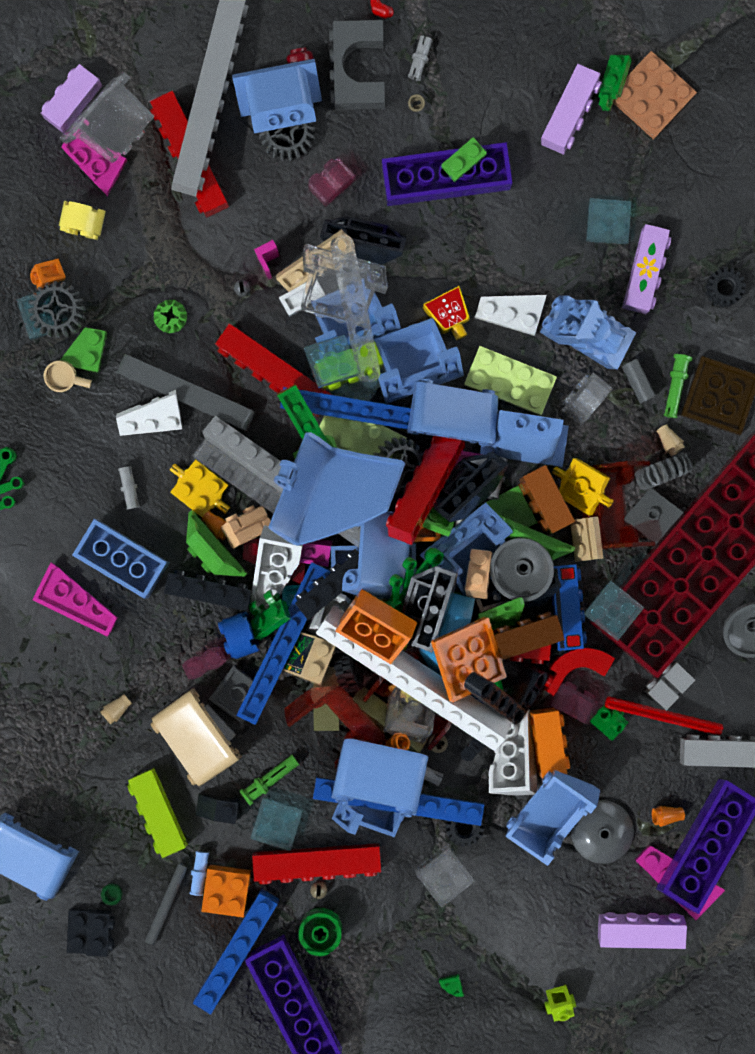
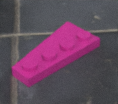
(71, 600)
(656, 864)

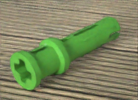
(678, 377)
(258, 786)

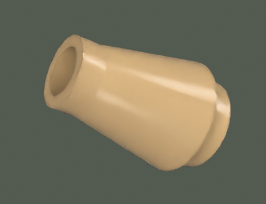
(672, 443)
(115, 709)

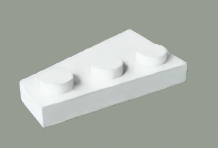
(512, 312)
(156, 416)

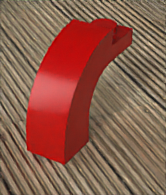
(572, 659)

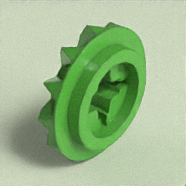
(174, 324)

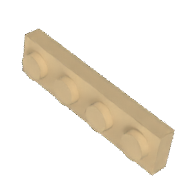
(294, 276)

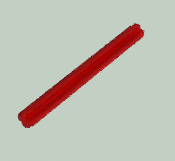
(663, 715)

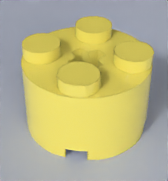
(82, 219)

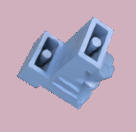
(588, 330)

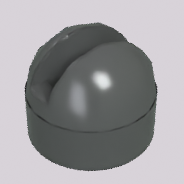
(247, 288)

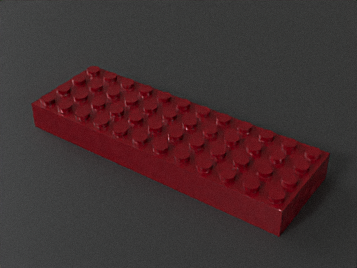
(693, 566)

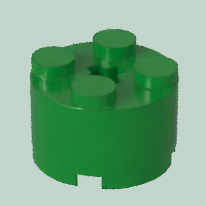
(308, 933)

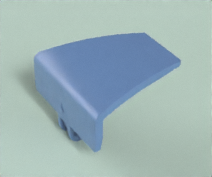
(331, 491)

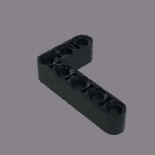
(518, 698)

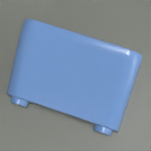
(454, 413)
(378, 560)
(380, 776)
(552, 814)
(33, 859)

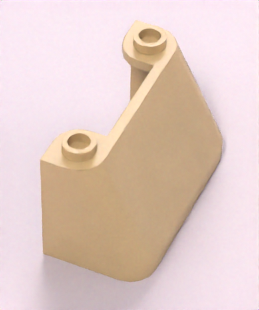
(195, 738)

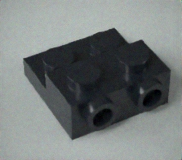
(90, 932)

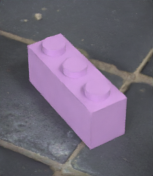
(71, 98)

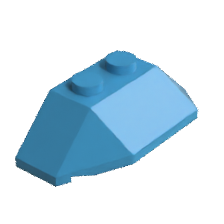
(457, 617)

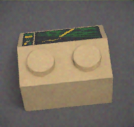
(310, 658)

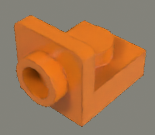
(47, 272)

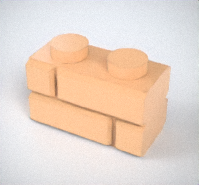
(245, 527)
(478, 574)

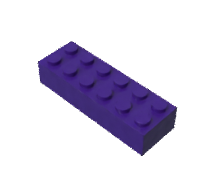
(423, 179)
(708, 846)
(291, 999)

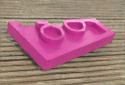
(94, 165)

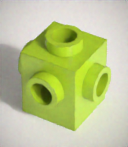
(560, 1003)

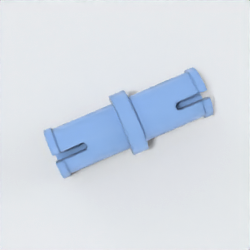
(199, 873)

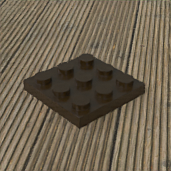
(720, 396)

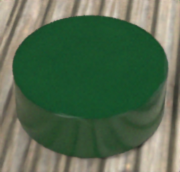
(111, 894)

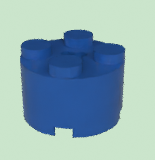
(238, 635)

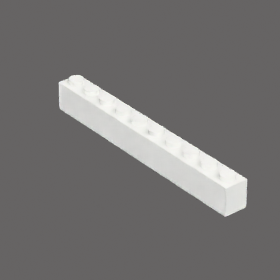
(423, 686)

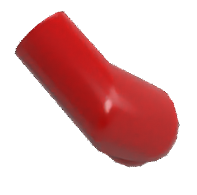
(381, 10)

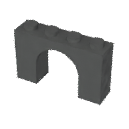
(346, 38)

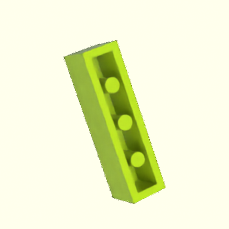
(157, 813)

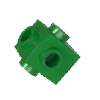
(609, 722)

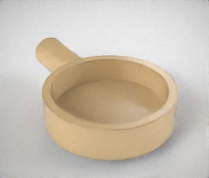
(62, 376)

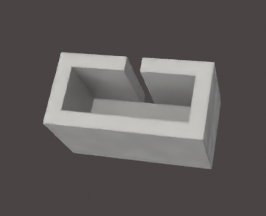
(668, 685)

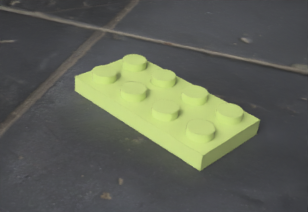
(510, 380)
(357, 435)

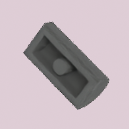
(638, 381)

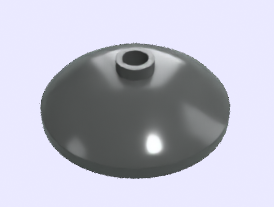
(511, 579)
(738, 633)
(587, 833)

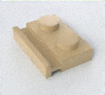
(586, 539)

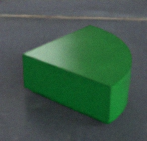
(452, 985)

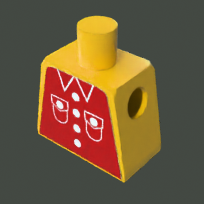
(449, 312)

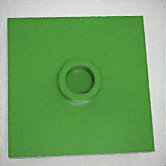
(513, 507)

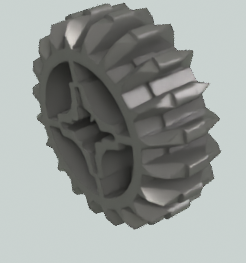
(293, 149)
(39, 309)
(399, 449)
(663, 471)

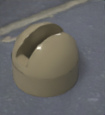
(414, 98)
(313, 890)

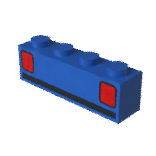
(567, 608)

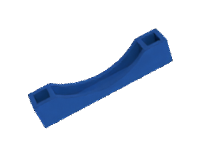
(236, 951)

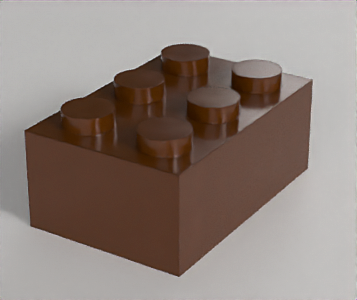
(528, 635)

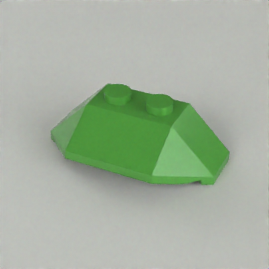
(554, 547)
(210, 549)

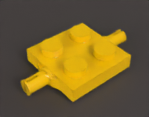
(583, 486)
(199, 488)

